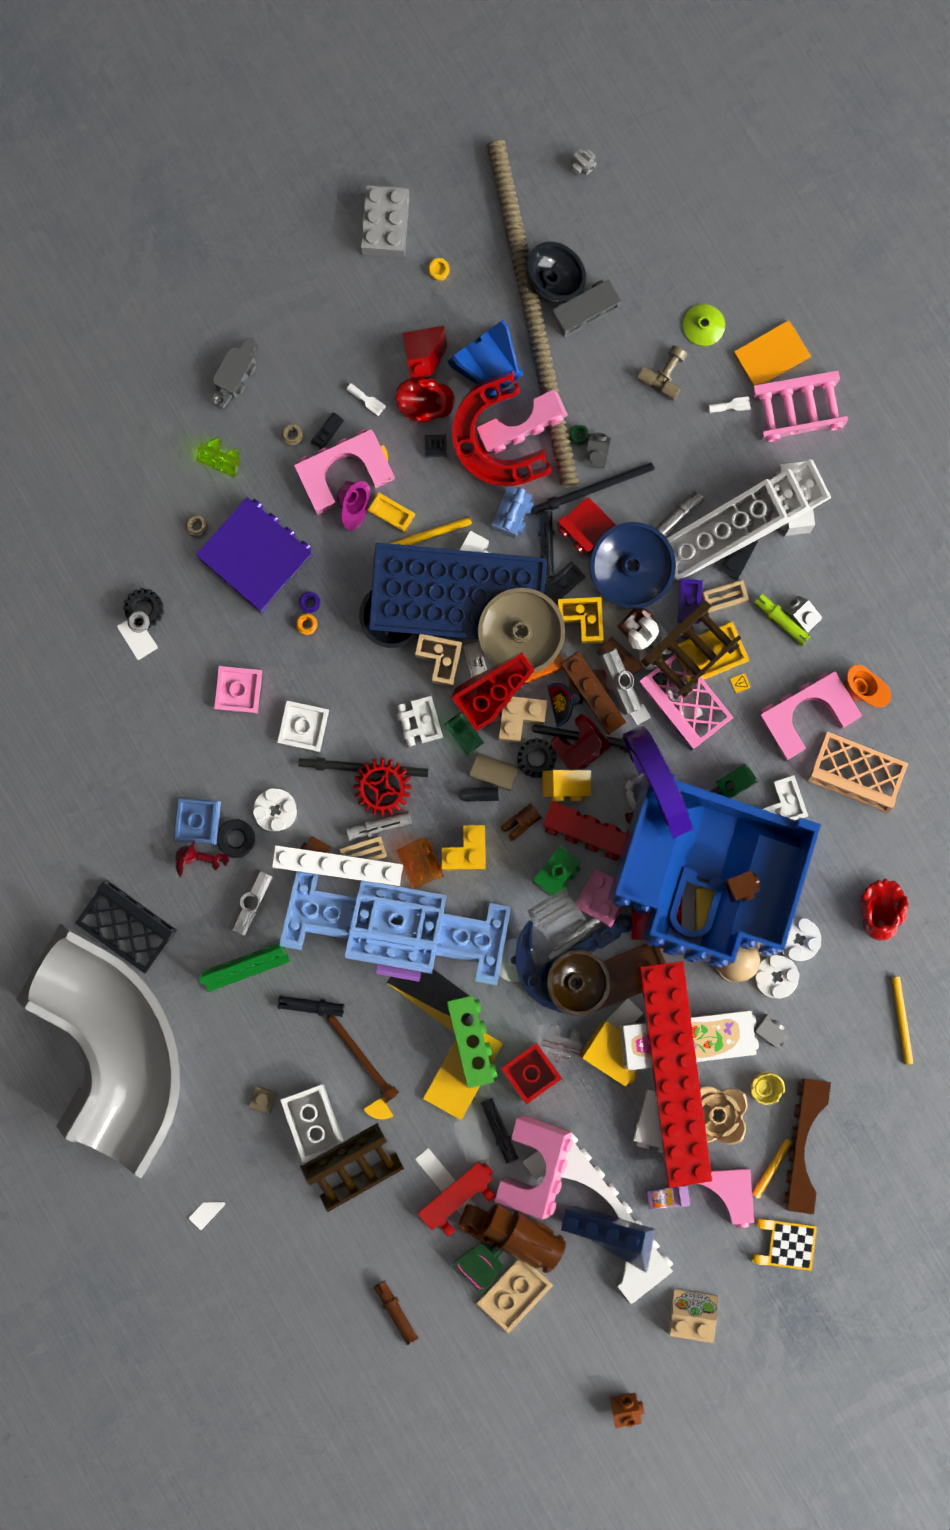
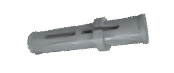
(680, 513)
(378, 825)

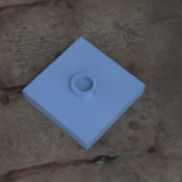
(197, 821)

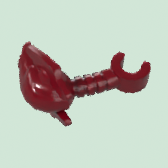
(188, 854)

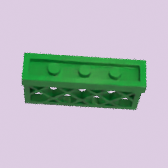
(244, 967)

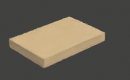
(514, 1294)

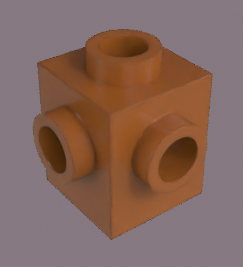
(626, 1410)

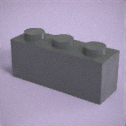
(586, 307)

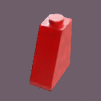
(424, 350)

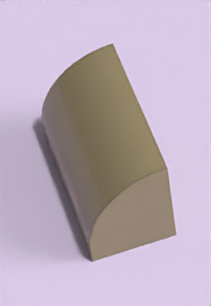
(493, 772)

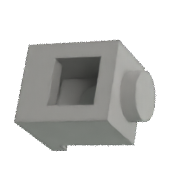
(771, 1031)

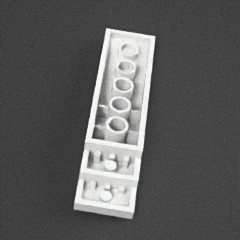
(748, 518)

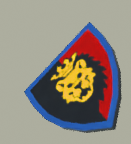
(562, 702)

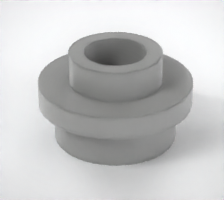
(138, 615)

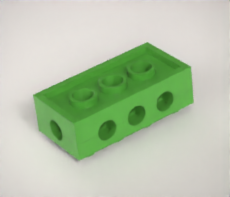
(474, 1076)

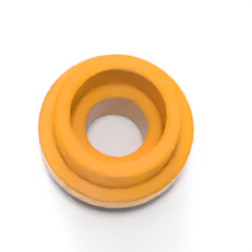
(306, 617)

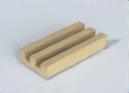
(745, 598)
(368, 851)

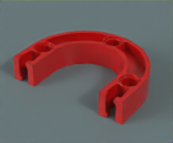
(477, 460)

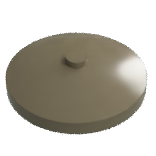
(523, 623)

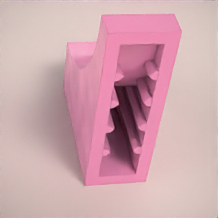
(736, 1192)

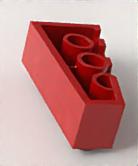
(585, 830)

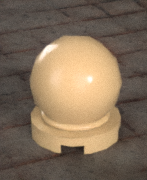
(744, 968)

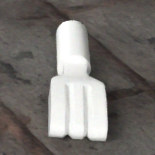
(371, 403)
(736, 405)

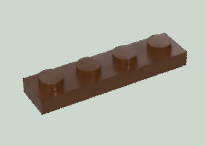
(593, 692)

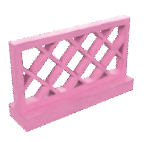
(674, 716)

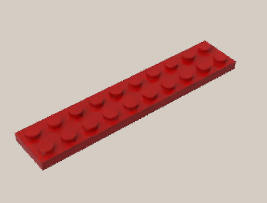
(675, 1074)

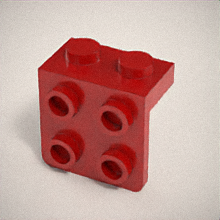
(584, 526)

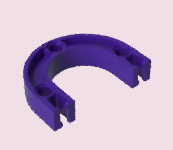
(649, 760)

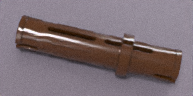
(391, 1304)

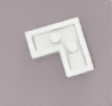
(790, 799)

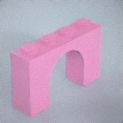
(362, 447)
(828, 691)
(553, 1145)

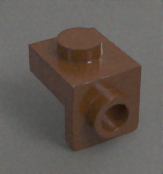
(632, 619)

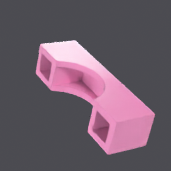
(547, 410)

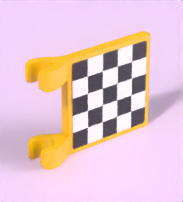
(789, 1245)

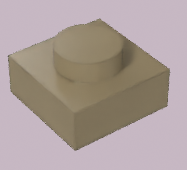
(262, 1099)

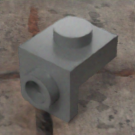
(597, 450)

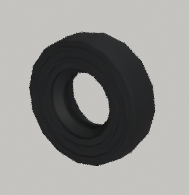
(222, 838)

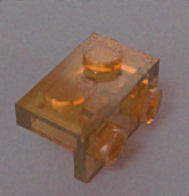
(420, 863)

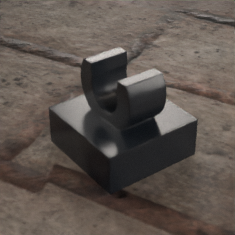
(435, 446)

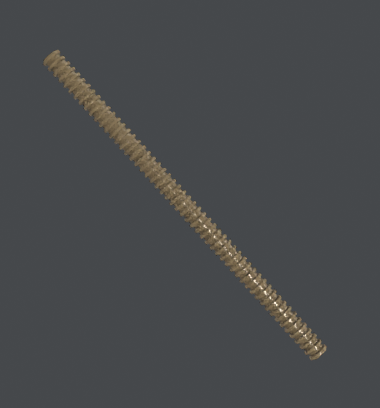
(530, 303)

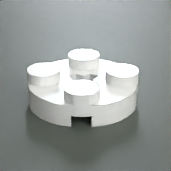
(272, 798)
(810, 945)
(789, 977)

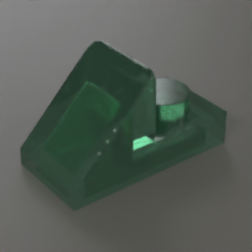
(463, 733)

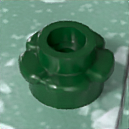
(584, 434)

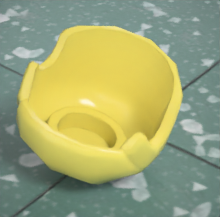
(767, 1088)

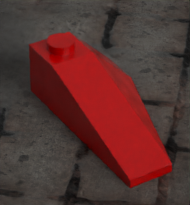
(490, 691)

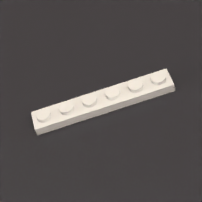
(336, 865)

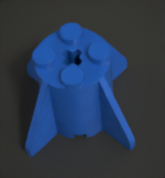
(488, 357)

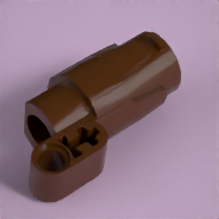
(515, 1235)

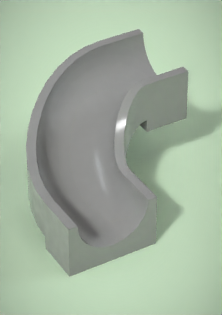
(124, 1047)

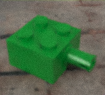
(557, 871)

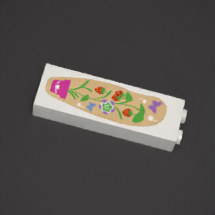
(714, 1038)

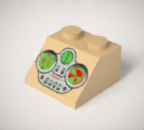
(693, 1316)

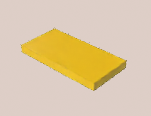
(449, 1086)

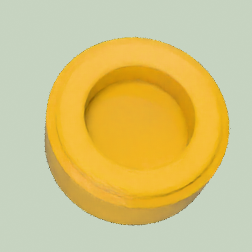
(438, 269)

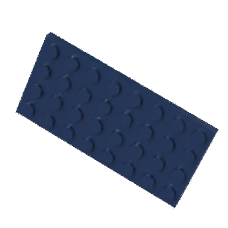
(443, 588)

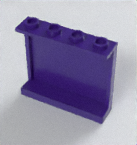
(254, 553)

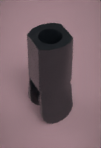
(329, 428)
(479, 794)

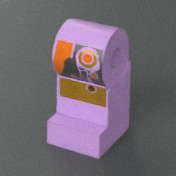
(668, 1197)

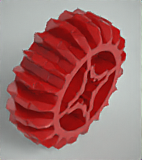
(372, 783)

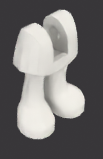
(645, 637)

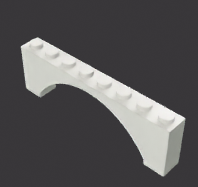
(634, 1281)

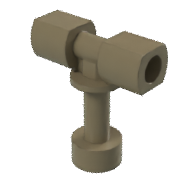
(661, 378)

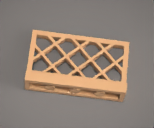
(852, 789)

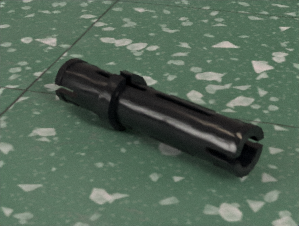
(546, 519)
(311, 1006)
(510, 1154)

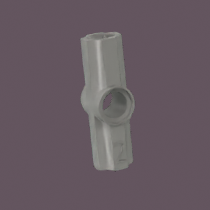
(619, 681)
(256, 888)

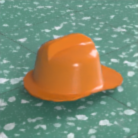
(867, 687)

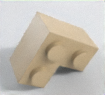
(445, 654)
(517, 712)

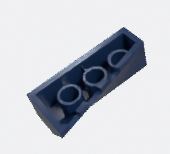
(619, 1236)

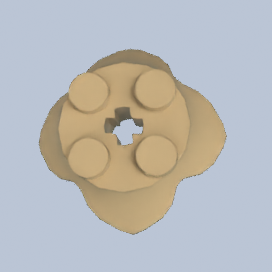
(734, 1105)

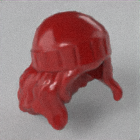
(424, 399)
(883, 909)

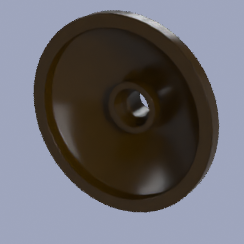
(591, 982)

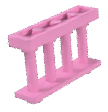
(806, 386)

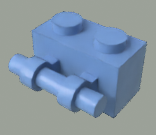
(512, 512)

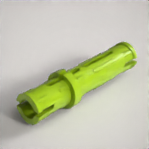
(782, 619)

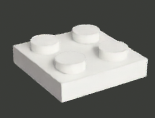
(303, 726)

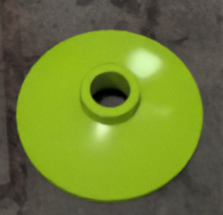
(700, 334)

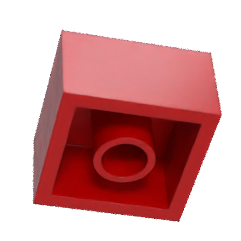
(531, 1073)

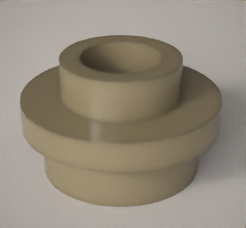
(292, 428)
(196, 519)

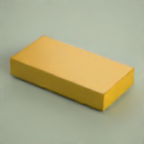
(391, 512)

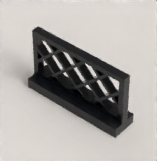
(133, 909)

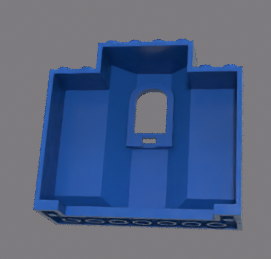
(723, 844)

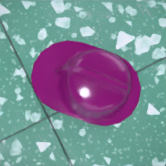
(354, 501)

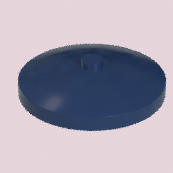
(632, 565)

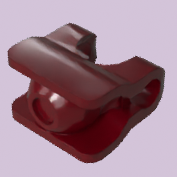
(586, 750)

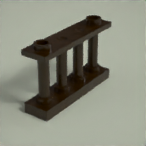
(686, 629)
(344, 1154)

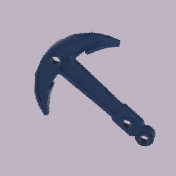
(527, 968)

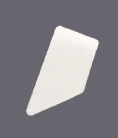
(205, 1213)

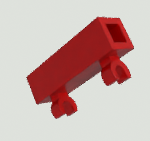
(456, 1195)

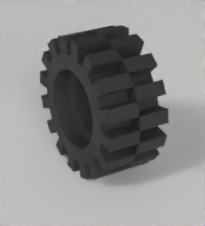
(144, 595)
(529, 746)

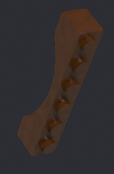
(813, 1099)

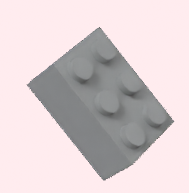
(385, 221)

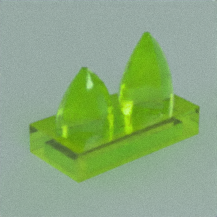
(211, 456)

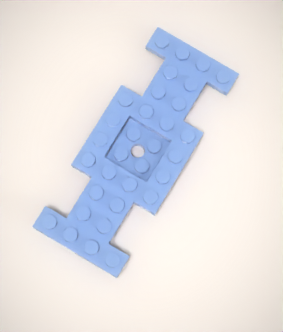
(422, 926)

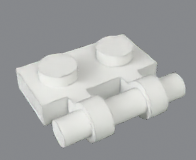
(426, 720)

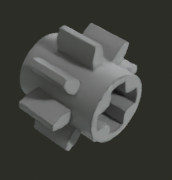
(583, 162)

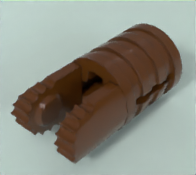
(525, 818)

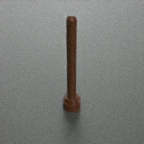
(387, 1091)

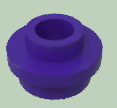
(309, 595)

